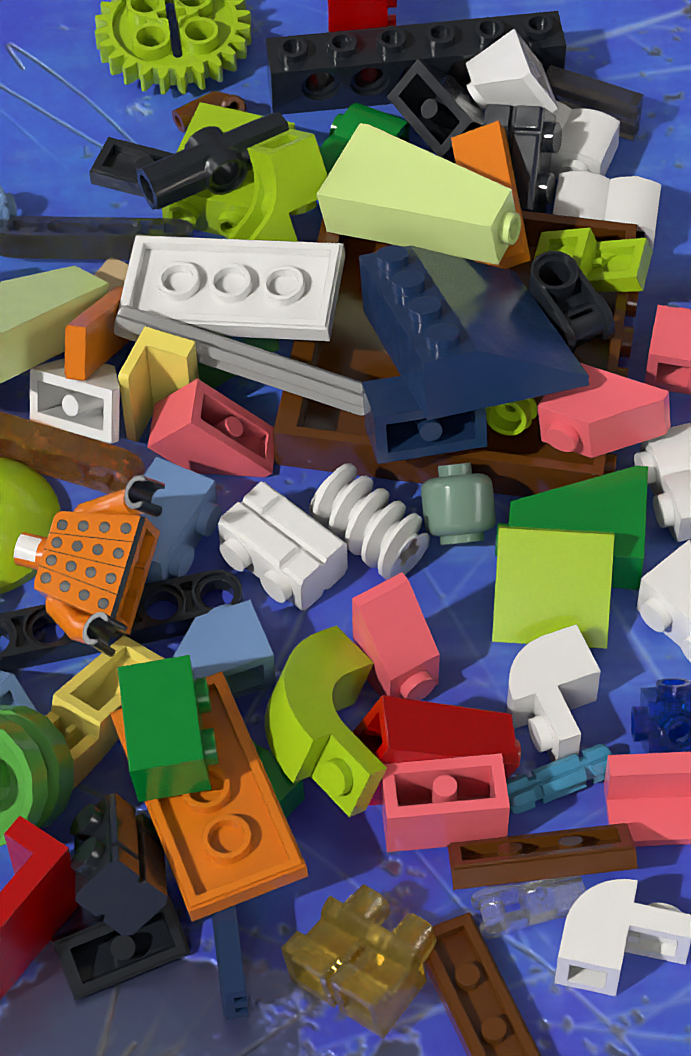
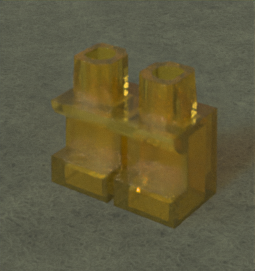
(359, 962)

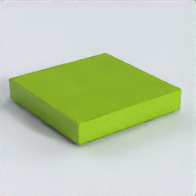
(552, 583)

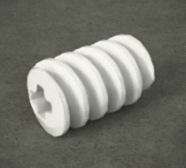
(368, 523)

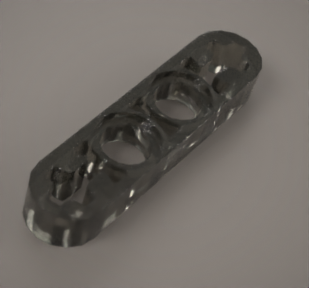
(82, 236)

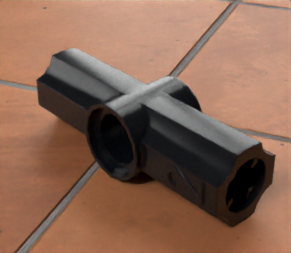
(209, 161)

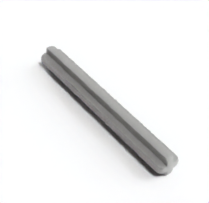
(250, 361)

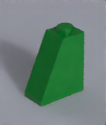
(600, 504)

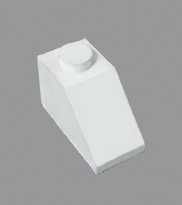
(509, 75)
(76, 405)

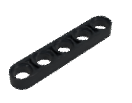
(183, 591)

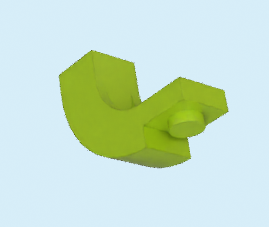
(303, 723)

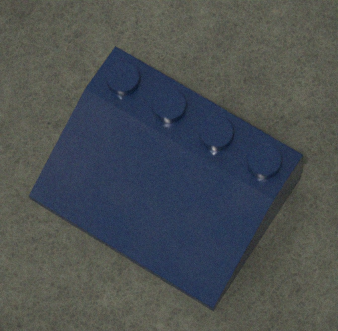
(463, 331)

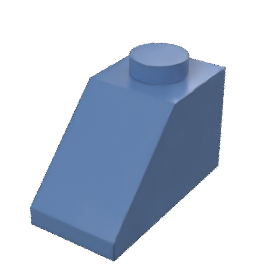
(231, 642)

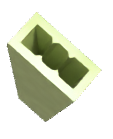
(415, 198)
(36, 314)

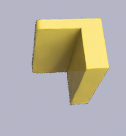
(151, 372)

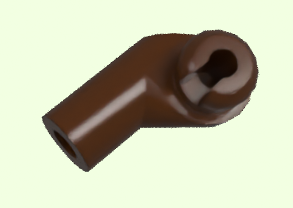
(183, 115)

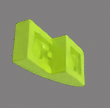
(606, 264)

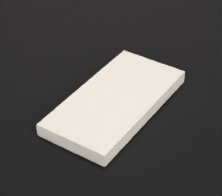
(238, 285)

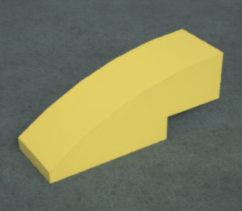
(85, 703)

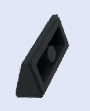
(100, 956)

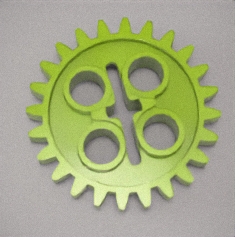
(138, 40)

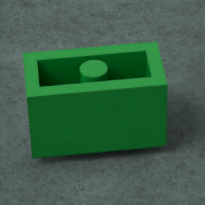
(165, 728)

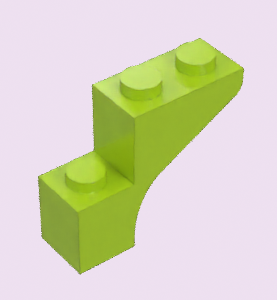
(286, 183)

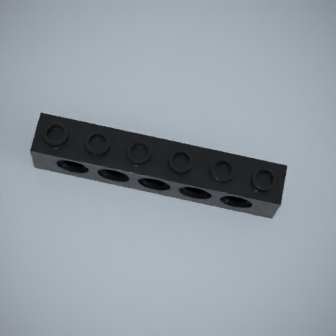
(368, 63)

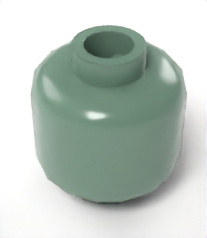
(458, 504)

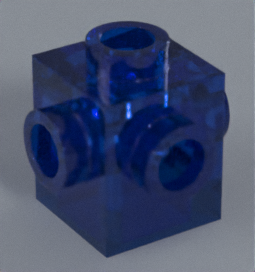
(663, 717)

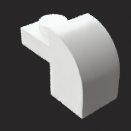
(548, 682)
(606, 925)

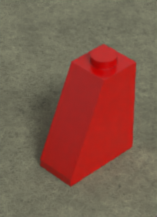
(422, 730)

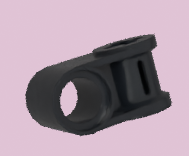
(569, 300)

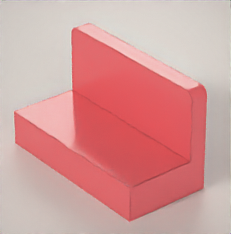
(650, 796)

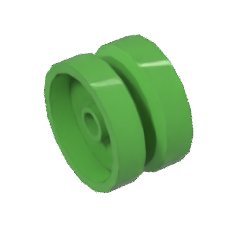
(33, 768)

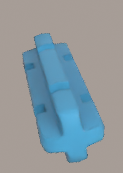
(557, 778)

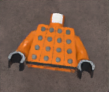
(95, 562)

